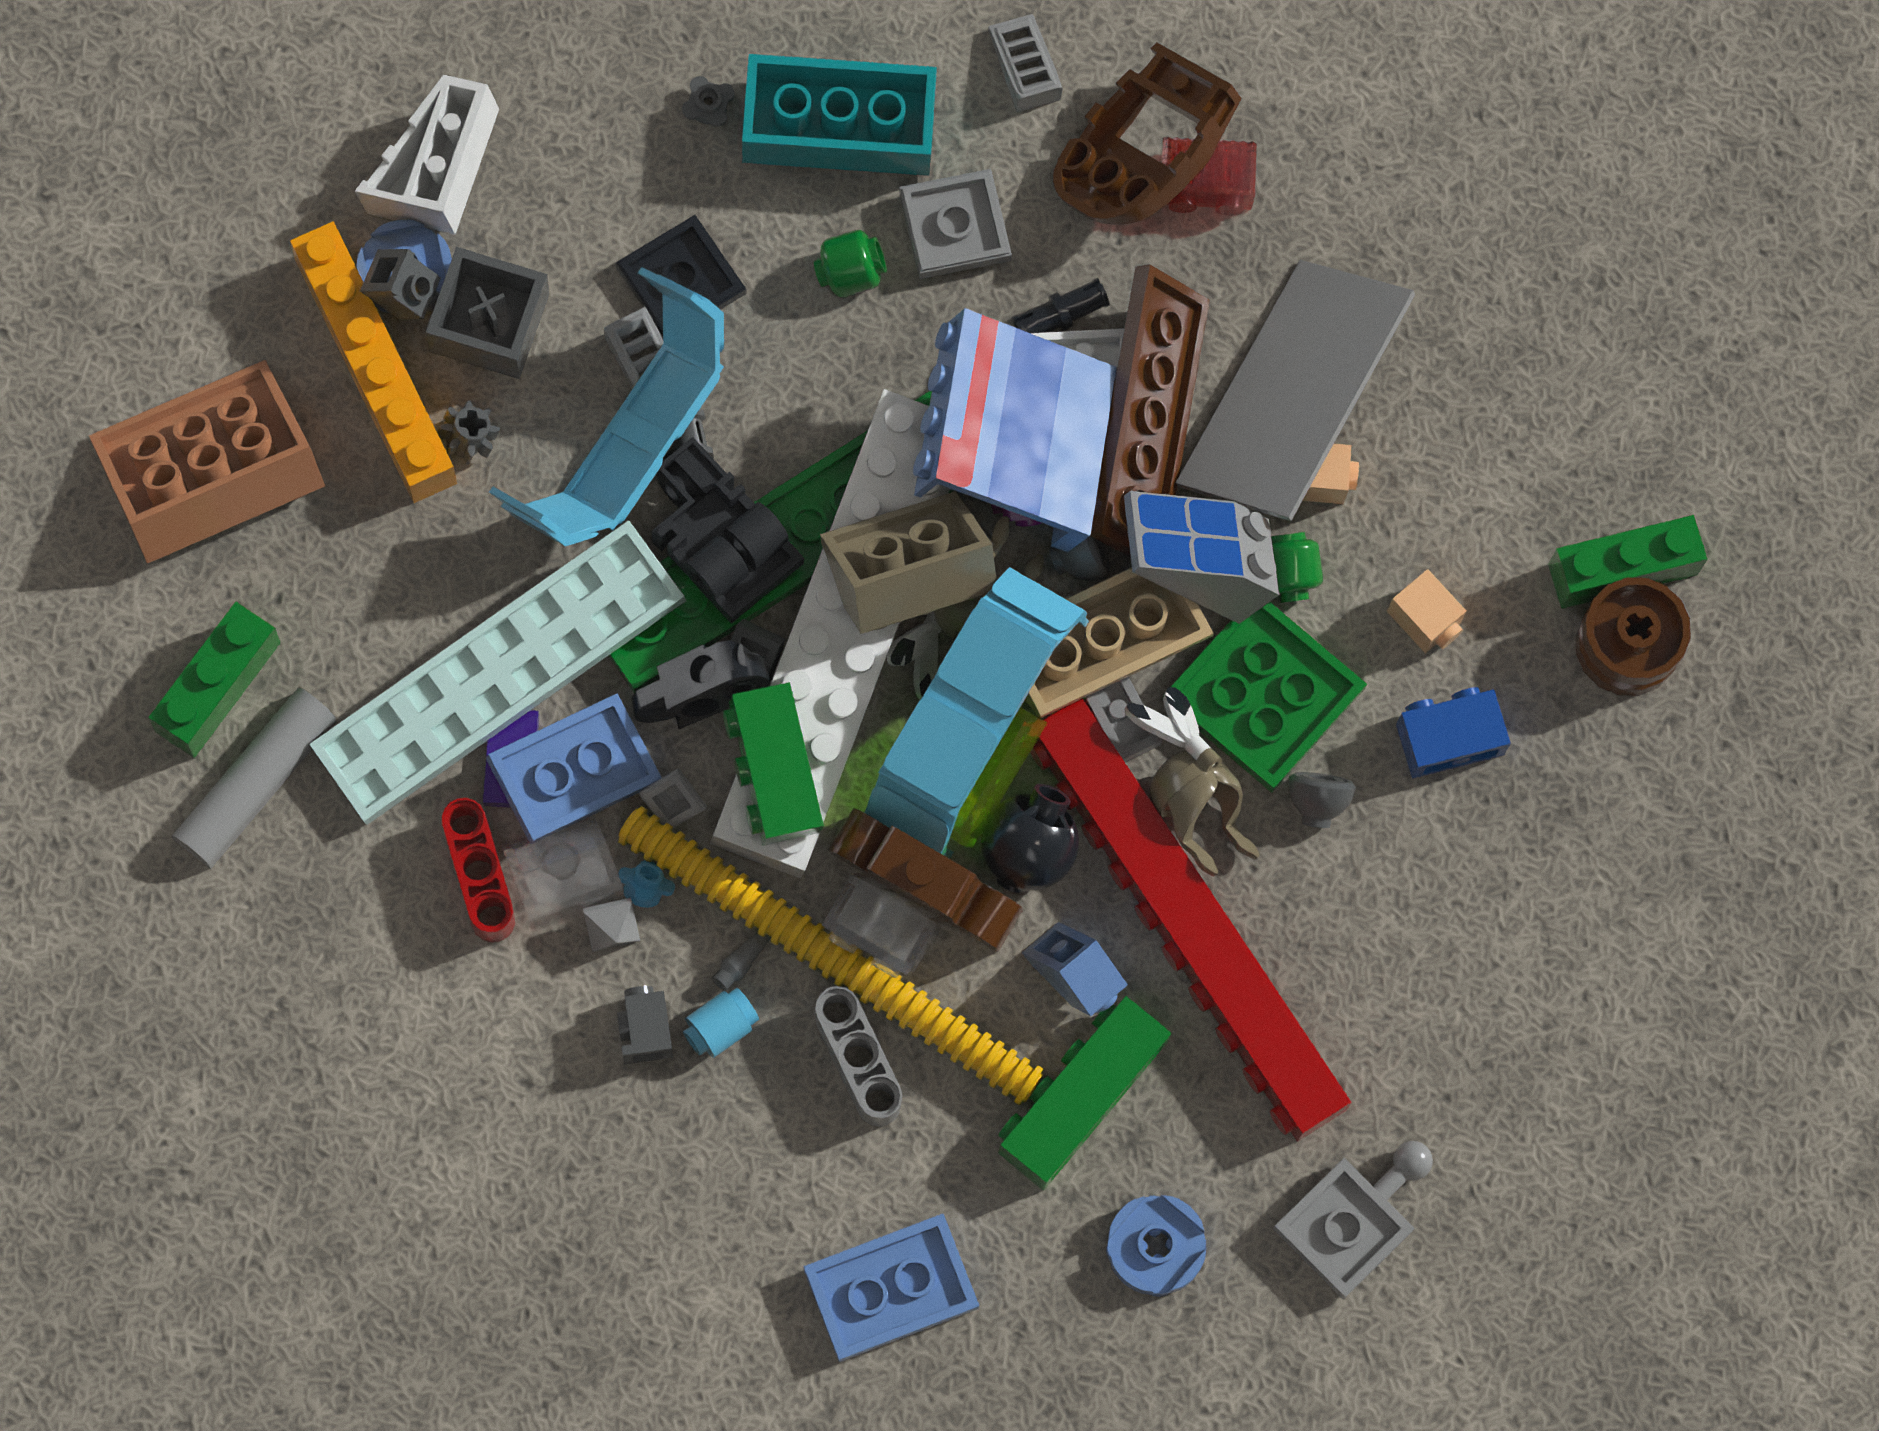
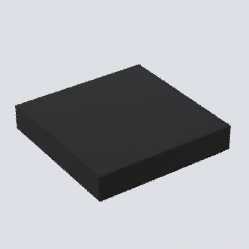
(687, 258)

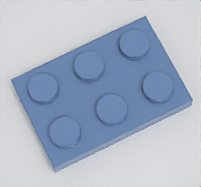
(573, 768)
(891, 1287)

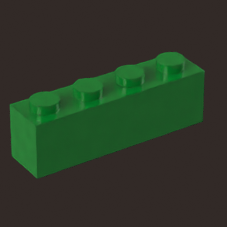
(1083, 1093)

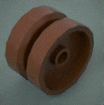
(1657, 642)

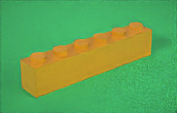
(373, 362)

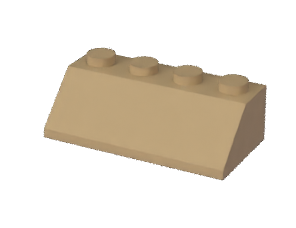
(1127, 631)

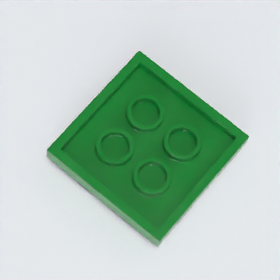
(1267, 693)

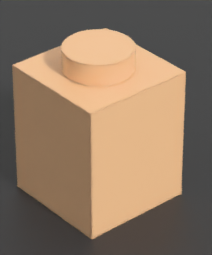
(1334, 477)
(1428, 612)

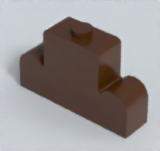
(926, 878)

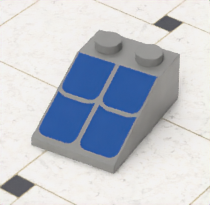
(1203, 551)

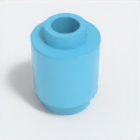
(720, 1023)

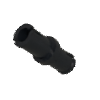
(1063, 309)

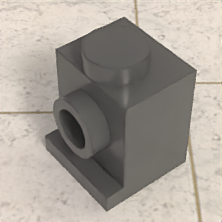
(410, 289)
(645, 1025)

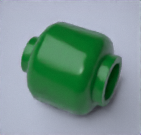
(850, 263)
(1296, 566)

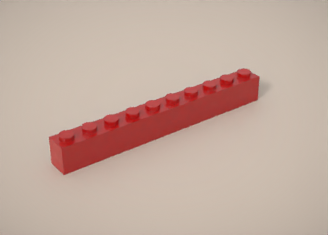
(1190, 922)

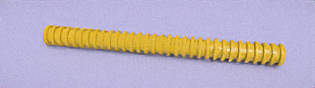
(812, 943)

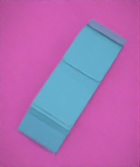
(642, 428)
(969, 707)

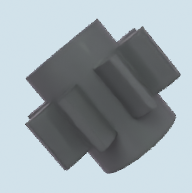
(468, 442)

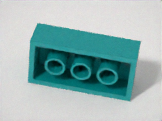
(839, 114)

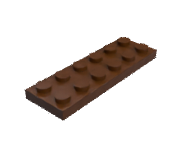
(1149, 398)

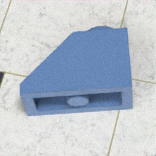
(1076, 968)

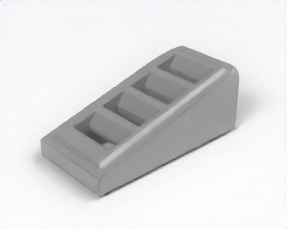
(1034, 94)
(625, 328)

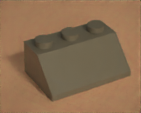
(910, 562)

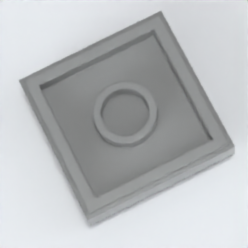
(955, 224)

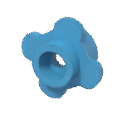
(645, 884)

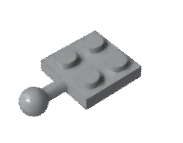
(1348, 1224)

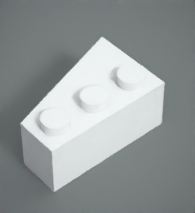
(435, 158)

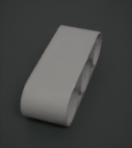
(852, 1033)

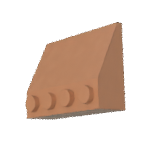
(207, 461)

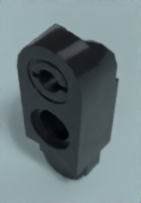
(700, 684)

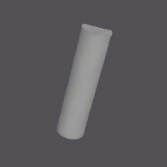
(254, 777)

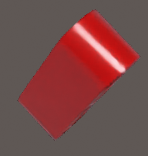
(478, 847)

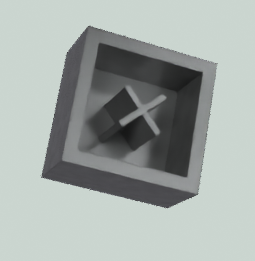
(487, 312)

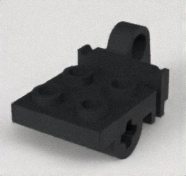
(720, 535)

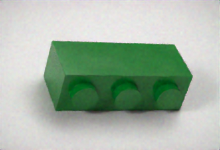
(1654, 552)
(214, 679)
(773, 764)

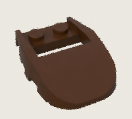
(1119, 182)

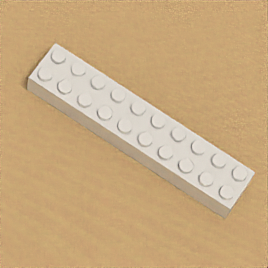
(825, 654)

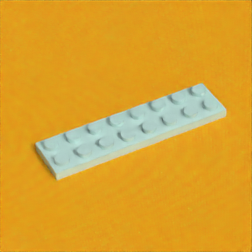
(497, 672)

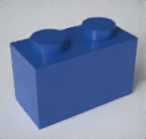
(1452, 732)

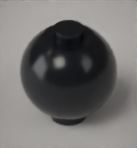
(1030, 840)

